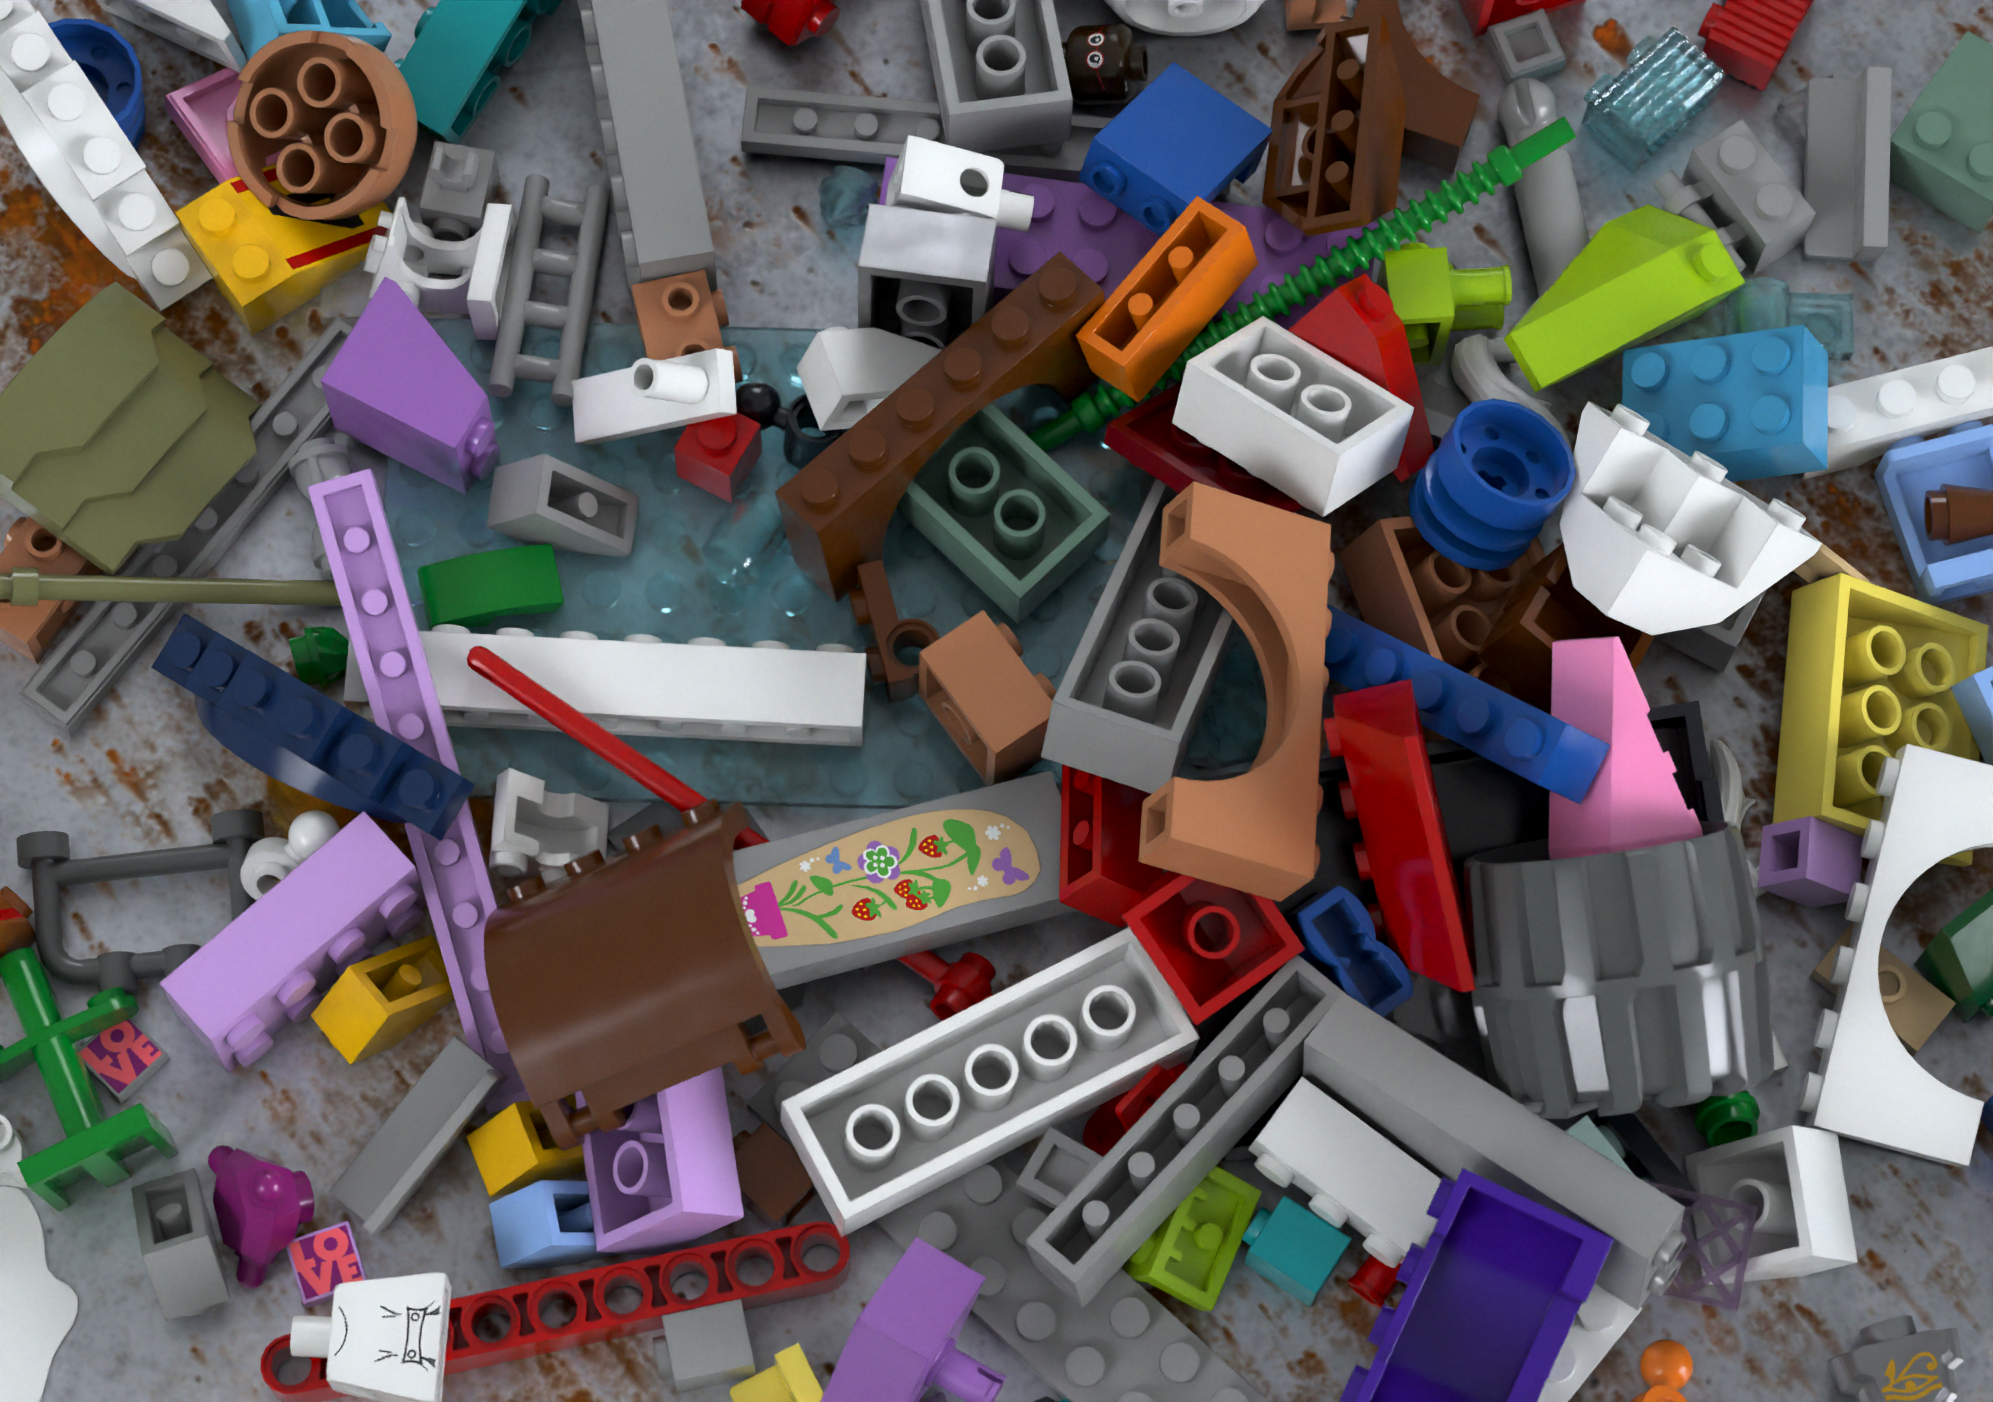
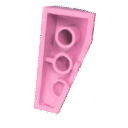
(1634, 791)

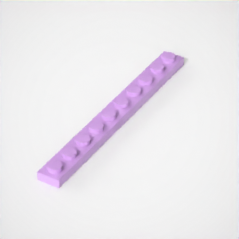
(408, 707)

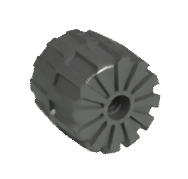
(1619, 974)

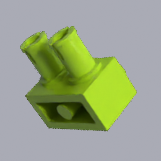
(1441, 299)

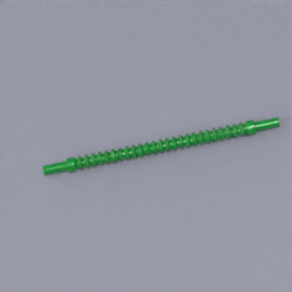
(1502, 167)

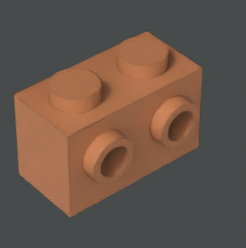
(681, 317)
(35, 628)

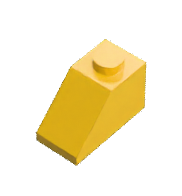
(384, 999)
(519, 1150)

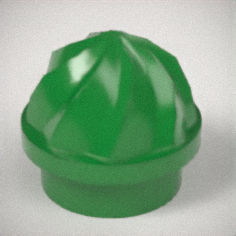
(320, 655)
(1727, 1118)

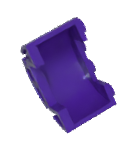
(1481, 1300)

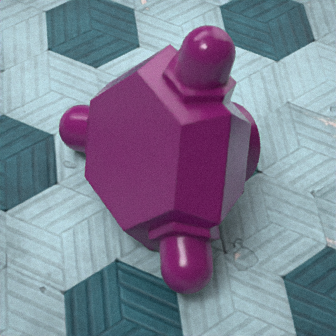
(257, 1208)

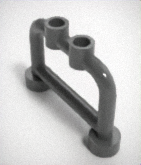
(51, 867)

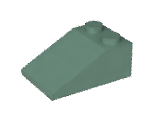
(1947, 137)

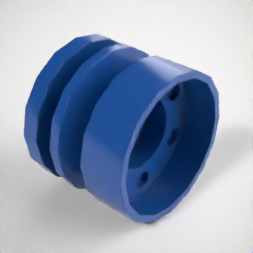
(110, 68)
(1491, 484)

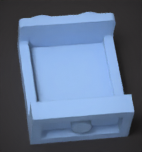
(1904, 476)

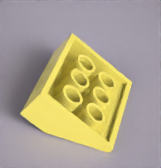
(1858, 686)

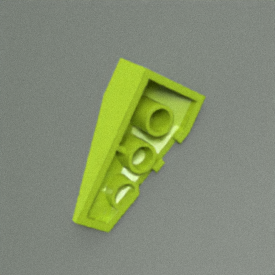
(1621, 290)

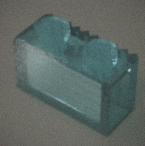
(1652, 97)

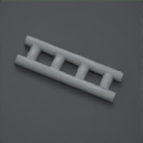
(569, 319)

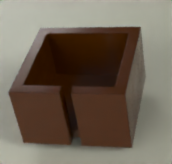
(1544, 611)

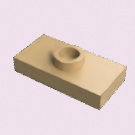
(1908, 999)

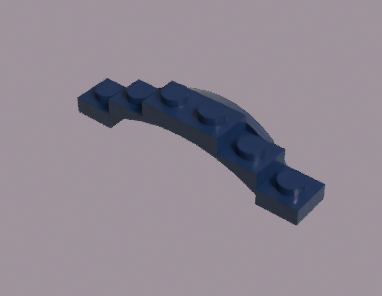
(307, 735)

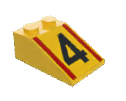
(266, 257)

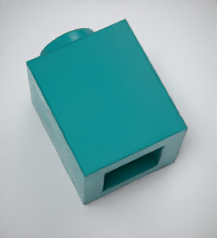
(1294, 1249)

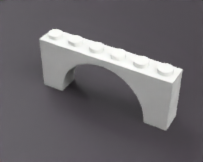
(1865, 1076)

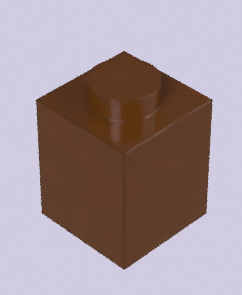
(771, 1177)

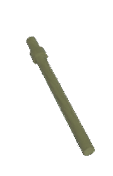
(26, 586)

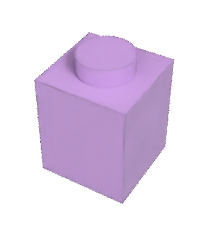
(1809, 861)

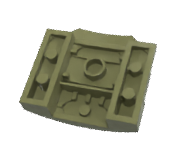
(120, 431)

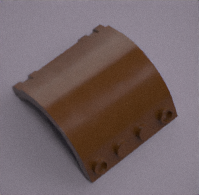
(633, 974)

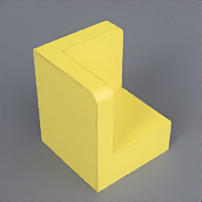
(786, 1381)

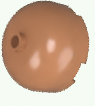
(345, 109)

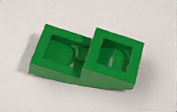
(490, 584)

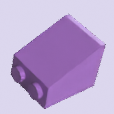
(410, 394)

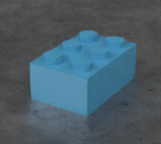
(1737, 398)

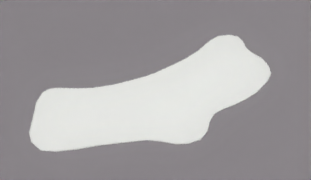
(33, 1303)

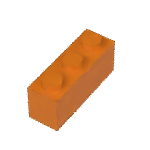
(1167, 299)

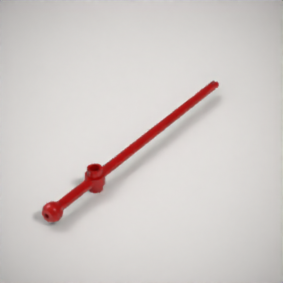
(955, 984)

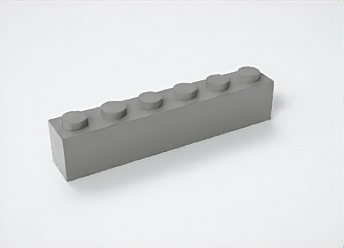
(1182, 1135)

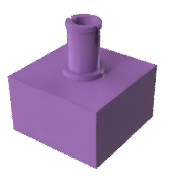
(911, 1334)

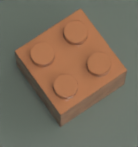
(987, 698)

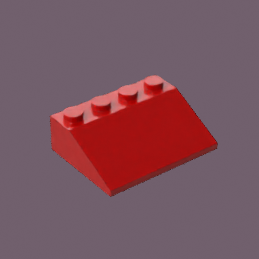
(1402, 831)

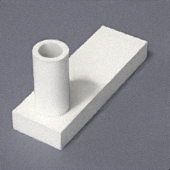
(654, 396)

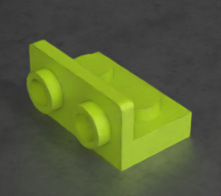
(1197, 1241)

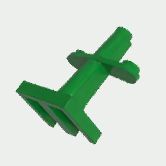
(93, 1140)

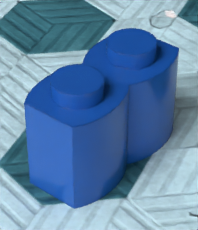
(1344, 947)

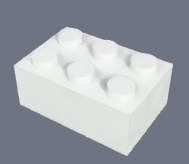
(1292, 415)

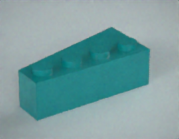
(458, 57)

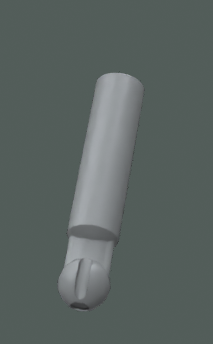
(1548, 189)

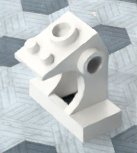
(483, 261)

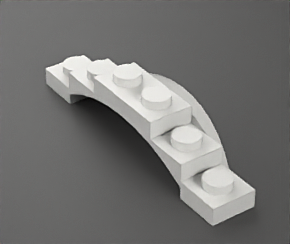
(89, 160)

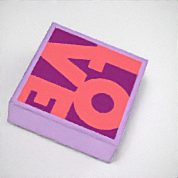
(324, 1261)

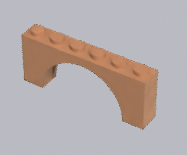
(1274, 581)

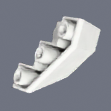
(1665, 533)

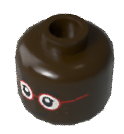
(1104, 64)

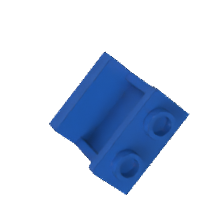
(1173, 146)

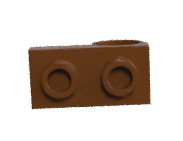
(875, 607)

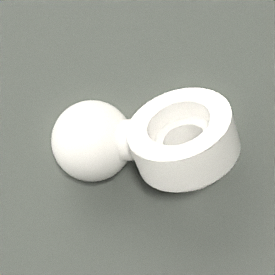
(281, 856)

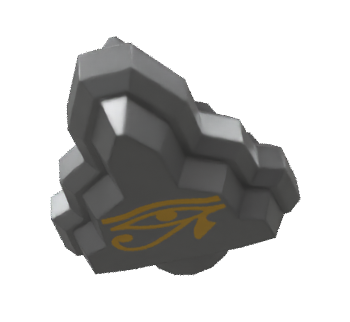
(1900, 1364)

